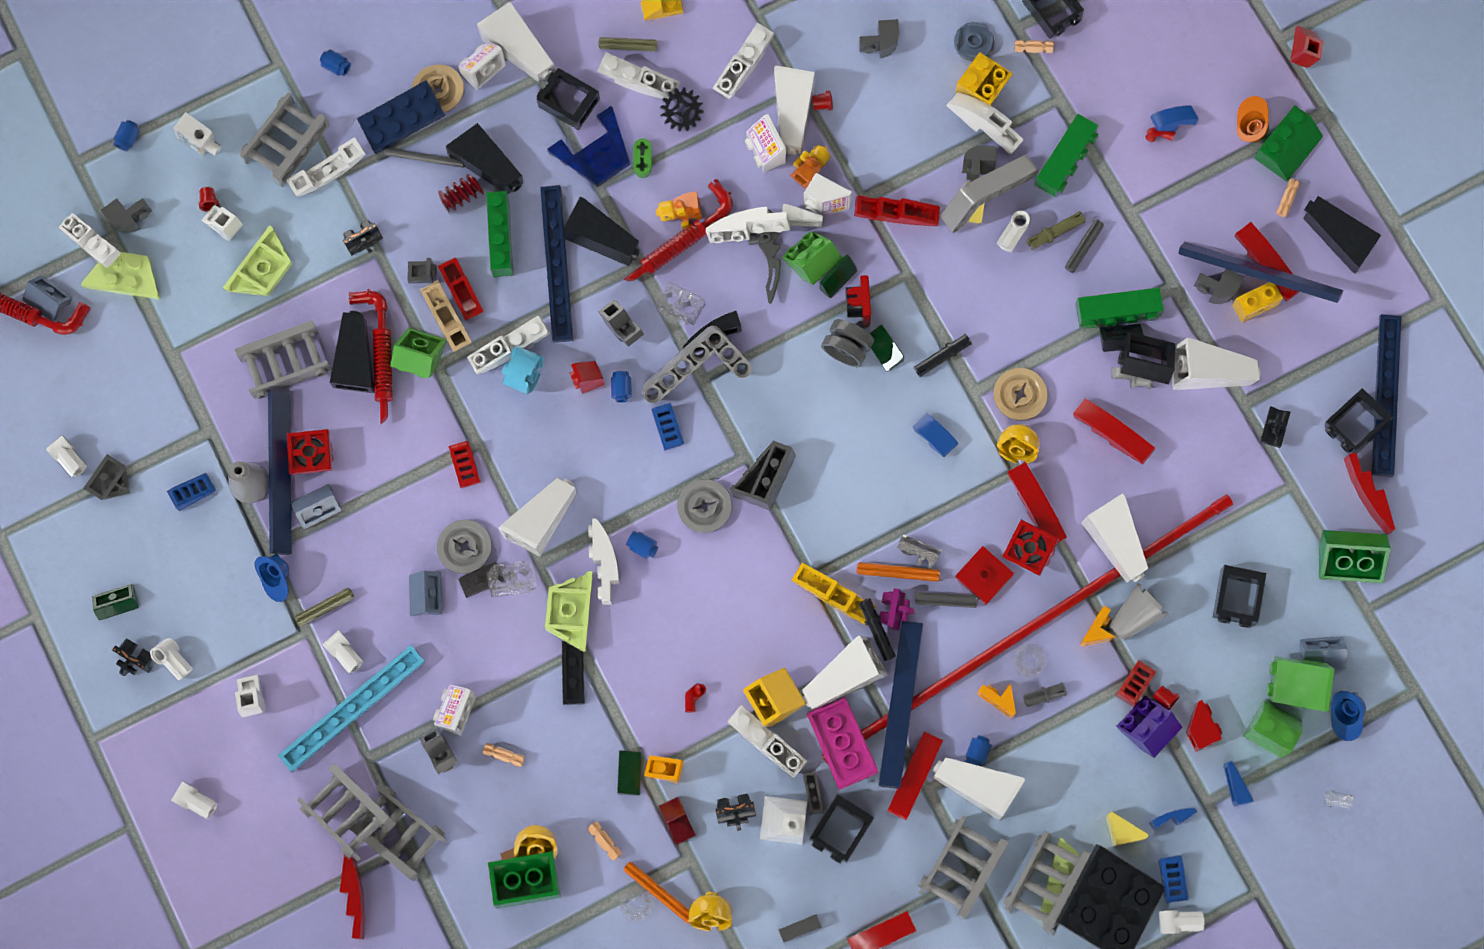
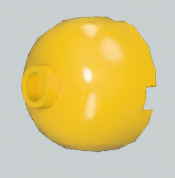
(1018, 443)
(534, 840)
(710, 911)

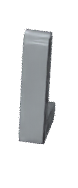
(985, 189)
(695, 361)

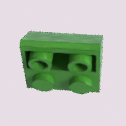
(812, 257)

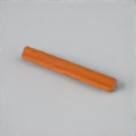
(898, 572)
(657, 891)

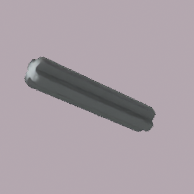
(1084, 246)
(949, 600)

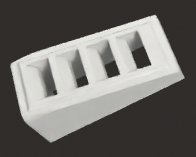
(801, 217)

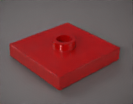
(984, 575)

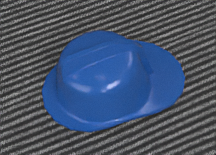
(273, 575)
(1347, 715)

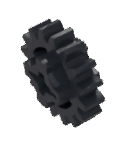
(684, 119)

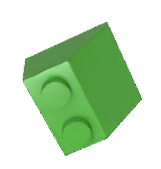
(417, 353)

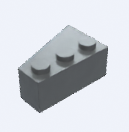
(766, 476)

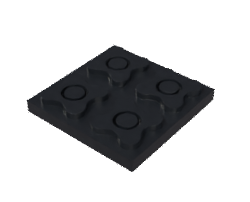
(1110, 902)

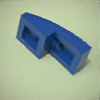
(1172, 117)
(935, 435)
(1177, 816)

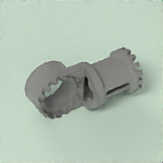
(1134, 381)

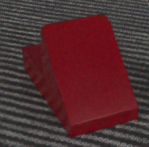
(677, 821)

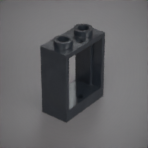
(1075, 18)
(584, 109)
(1151, 348)
(1372, 407)
(1243, 575)
(854, 811)

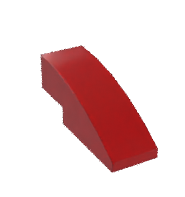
(460, 288)
(884, 933)

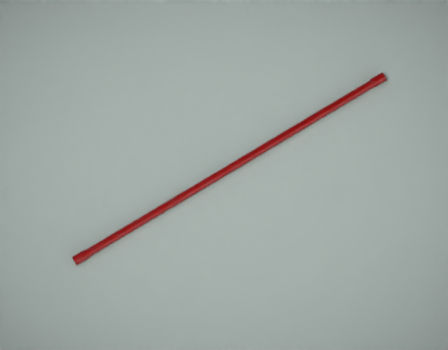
(1214, 509)

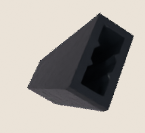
(485, 159)
(1341, 232)
(600, 234)
(352, 356)

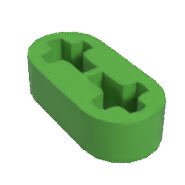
(647, 158)

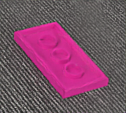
(842, 743)

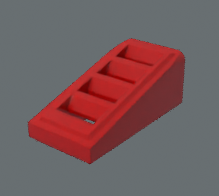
(471, 462)
(1126, 697)

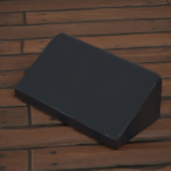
(1111, 335)

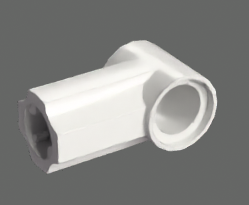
(1013, 232)
(64, 453)
(340, 648)
(168, 654)
(191, 798)
(1175, 922)

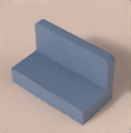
(46, 297)
(315, 506)
(425, 593)
(1328, 650)

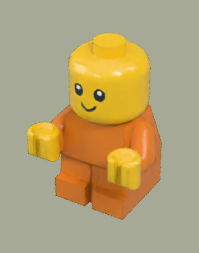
(812, 164)
(683, 208)

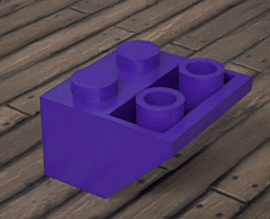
(1149, 726)

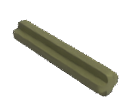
(627, 44)
(324, 607)

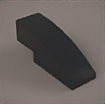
(727, 323)

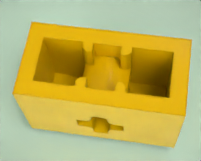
(1257, 301)

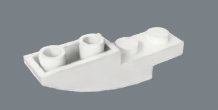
(744, 62)
(636, 78)
(985, 117)
(740, 225)
(89, 240)
(500, 349)
(603, 554)
(766, 741)

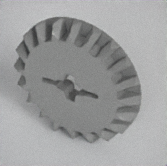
(711, 493)
(462, 532)

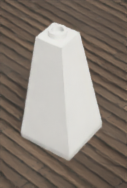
(517, 42)
(793, 103)
(1208, 366)
(538, 519)
(1117, 537)
(848, 672)
(981, 786)
(783, 820)

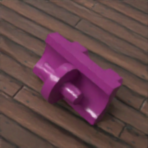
(898, 609)

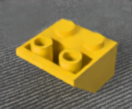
(983, 79)
(774, 697)

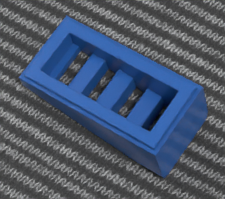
(661, 410)
(180, 489)
(1238, 791)
(1165, 880)

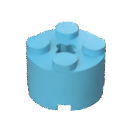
(522, 370)

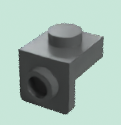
(421, 271)

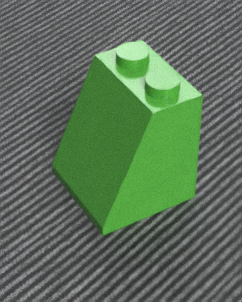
(1300, 683)
(1274, 729)

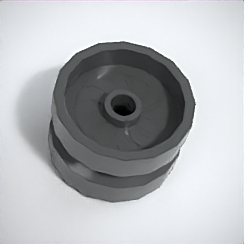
(847, 343)

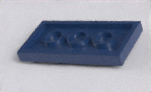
(401, 117)

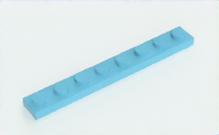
(351, 708)

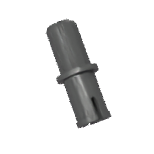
(1044, 694)

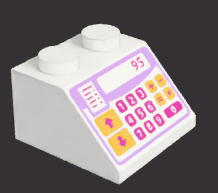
(482, 64)
(766, 144)
(826, 197)
(454, 709)

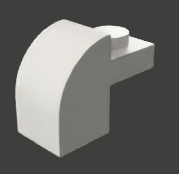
(222, 222)
(249, 696)

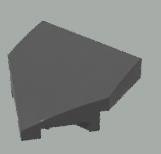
(108, 480)

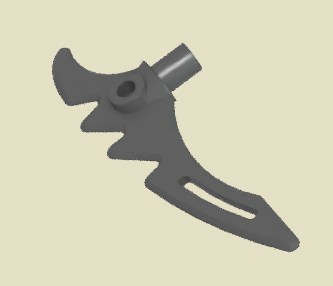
(766, 244)

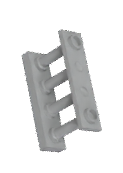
(294, 156)
(287, 340)
(351, 793)
(392, 854)
(984, 867)
(1048, 920)

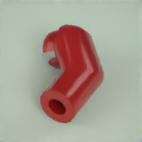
(1152, 133)
(693, 695)

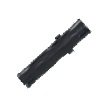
(950, 350)
(872, 619)

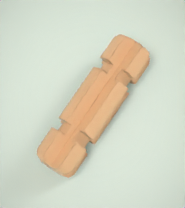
(1034, 46)
(1288, 198)
(503, 754)
(604, 840)

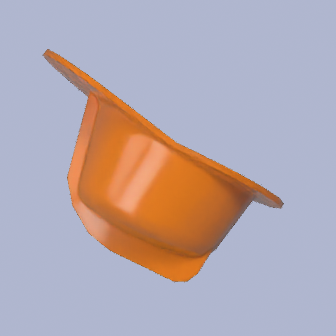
(1253, 119)

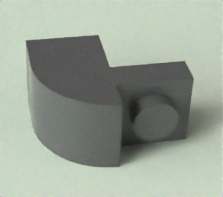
(884, 42)
(979, 161)
(123, 219)
(1221, 290)
(620, 323)
(438, 751)

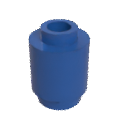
(335, 62)
(126, 135)
(621, 386)
(642, 545)
(978, 751)

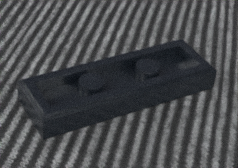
(572, 675)

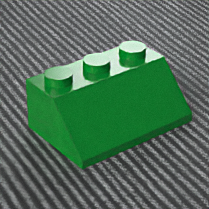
(1289, 143)
(1353, 556)
(524, 880)

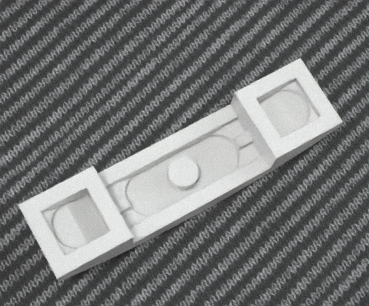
(327, 170)

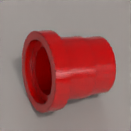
(823, 101)
(207, 199)
(1166, 697)

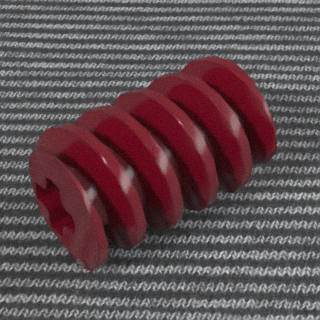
(460, 192)

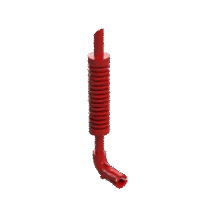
(687, 237)
(33, 316)
(382, 349)

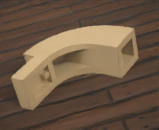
(445, 316)

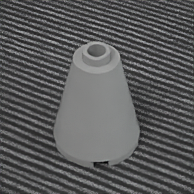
(248, 481)
(1136, 614)

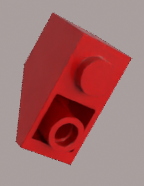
(1306, 47)
(586, 376)
(1201, 727)

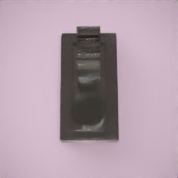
(914, 547)
(477, 581)

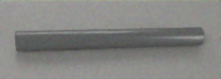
(422, 157)

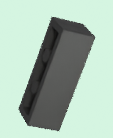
(813, 793)
(799, 928)

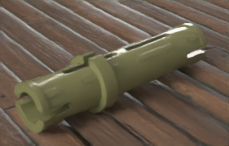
(1049, 234)

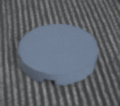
(973, 39)

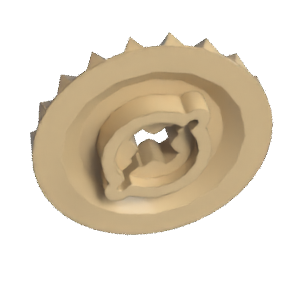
(449, 79)
(1012, 382)

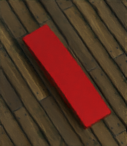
(897, 211)
(1263, 253)
(1114, 431)
(1373, 500)
(1035, 501)
(915, 775)
(352, 885)

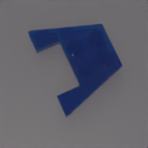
(600, 158)

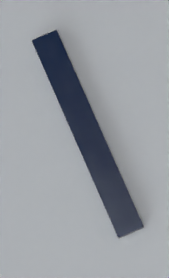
(556, 264)
(1261, 272)
(1387, 393)
(279, 478)
(900, 705)

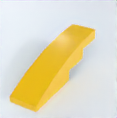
(829, 592)

